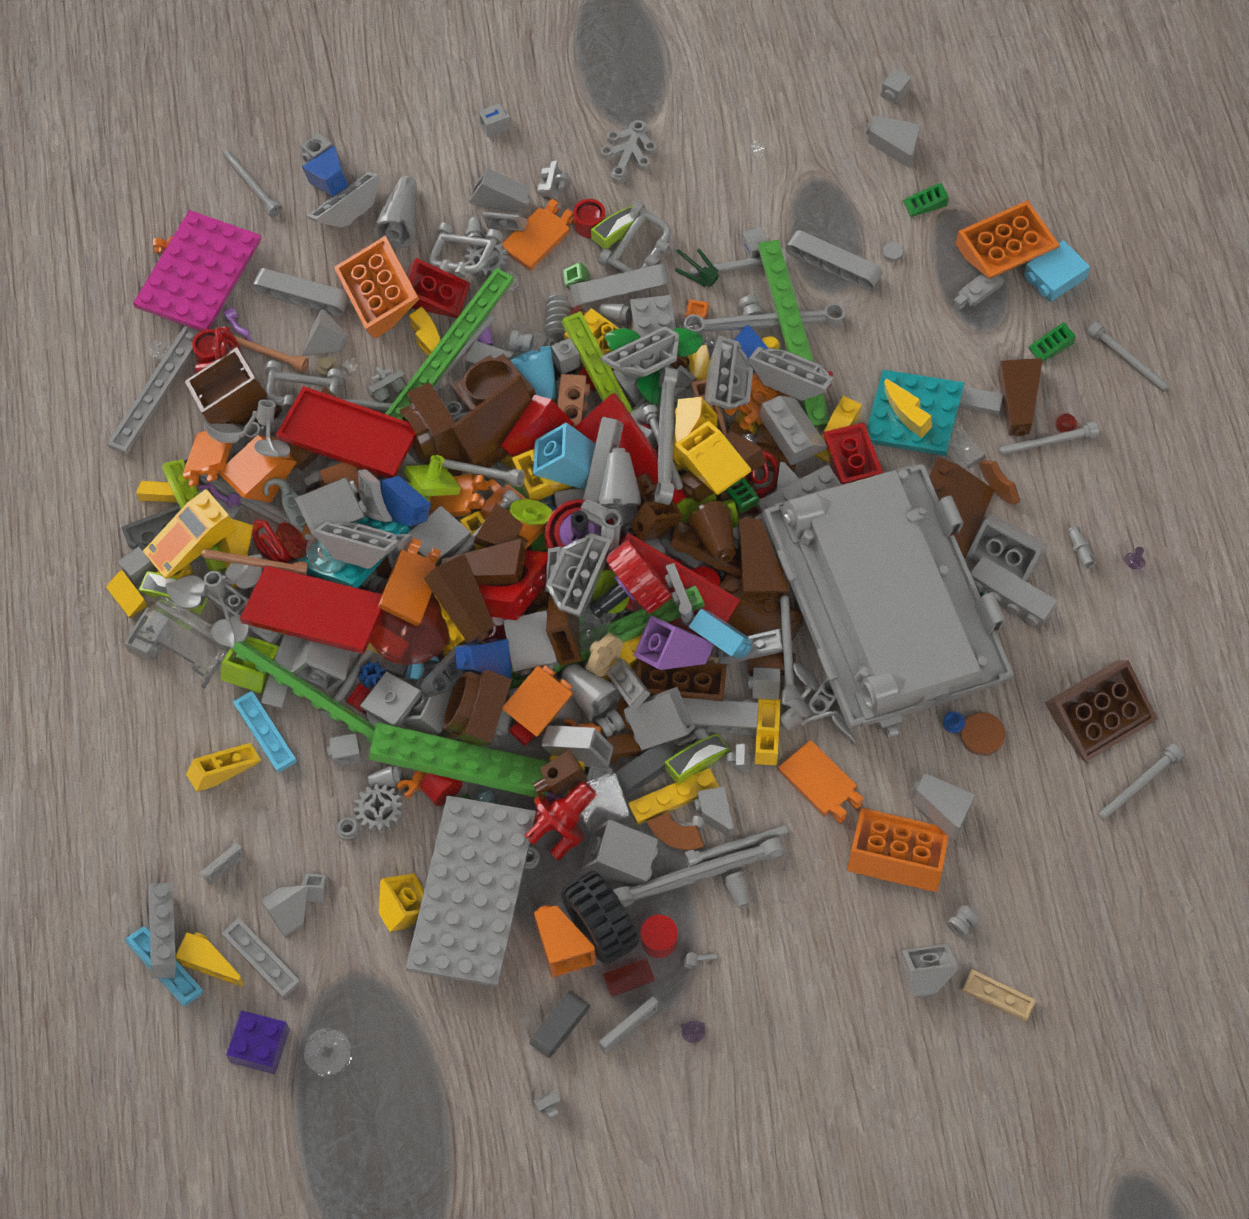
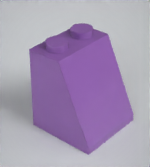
(671, 646)

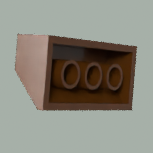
(758, 615)
(693, 682)

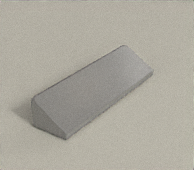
(608, 439)

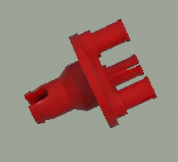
(561, 817)

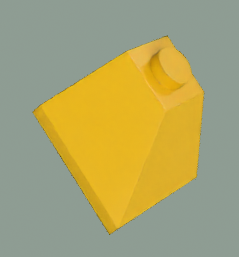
(400, 901)

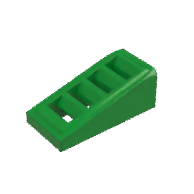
(931, 192)
(1064, 336)
(743, 506)

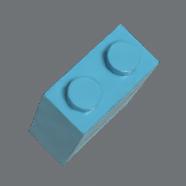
(1056, 271)
(721, 634)

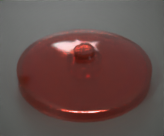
(409, 643)

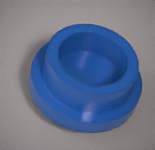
(954, 722)

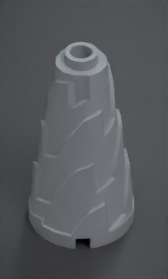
(398, 215)

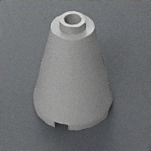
(619, 481)
(592, 692)

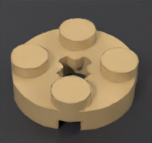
(603, 654)

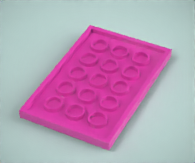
(197, 271)

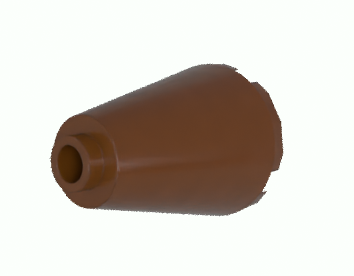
(714, 529)

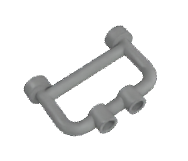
(661, 246)
(461, 269)
(273, 371)

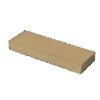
(999, 995)

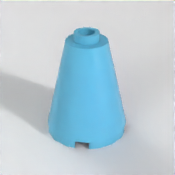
(538, 371)

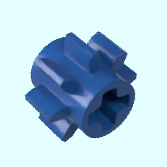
(374, 671)

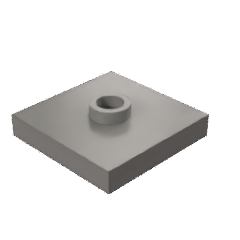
(391, 699)

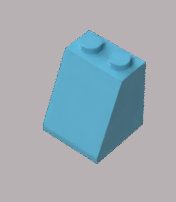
(564, 456)

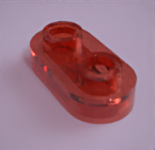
(292, 540)

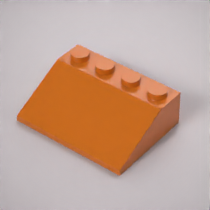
(1006, 240)
(377, 286)
(898, 850)

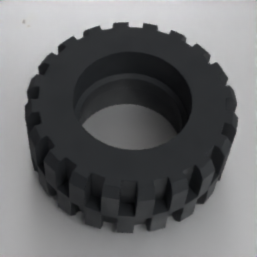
(600, 916)

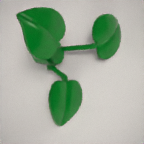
(648, 386)

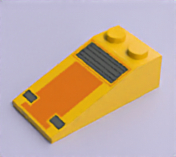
(190, 532)

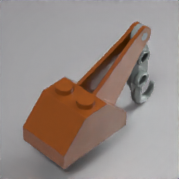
(326, 477)

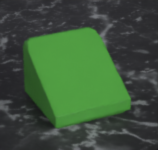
(575, 274)

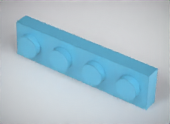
(264, 732)
(183, 986)

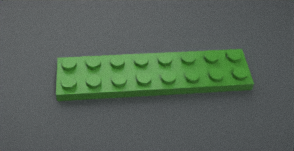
(456, 759)

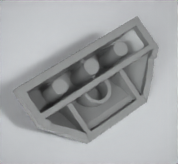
(348, 203)
(645, 354)
(790, 373)
(728, 375)
(355, 542)
(578, 573)

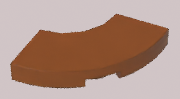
(997, 480)
(675, 834)

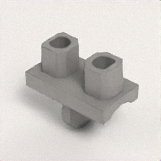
(556, 181)
(379, 389)

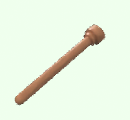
(299, 363)
(299, 567)

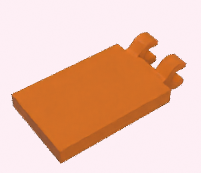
(540, 236)
(758, 396)
(206, 458)
(466, 500)
(529, 532)
(406, 590)
(821, 781)

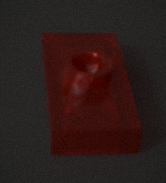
(628, 977)

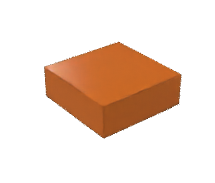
(698, 308)

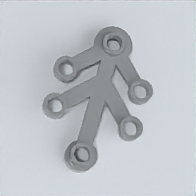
(628, 147)

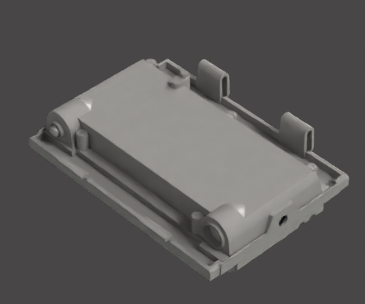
(889, 595)

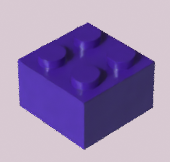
(258, 1042)

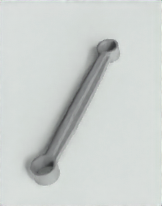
(764, 320)
(665, 488)
(262, 508)
(767, 850)

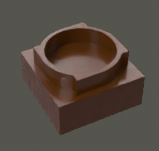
(485, 379)
(227, 389)
(431, 425)
(476, 707)

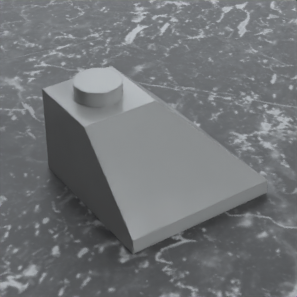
(928, 968)

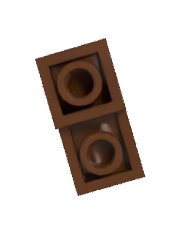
(770, 661)
(624, 746)

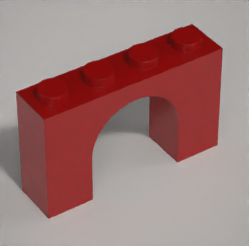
(513, 600)

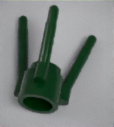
(707, 276)

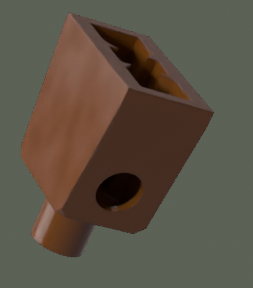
(655, 520)
(499, 528)
(560, 775)

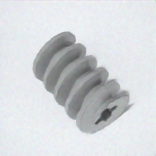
(556, 309)

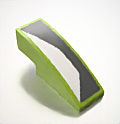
(613, 228)
(154, 586)
(696, 758)

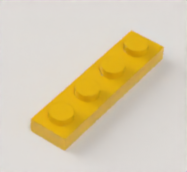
(671, 796)

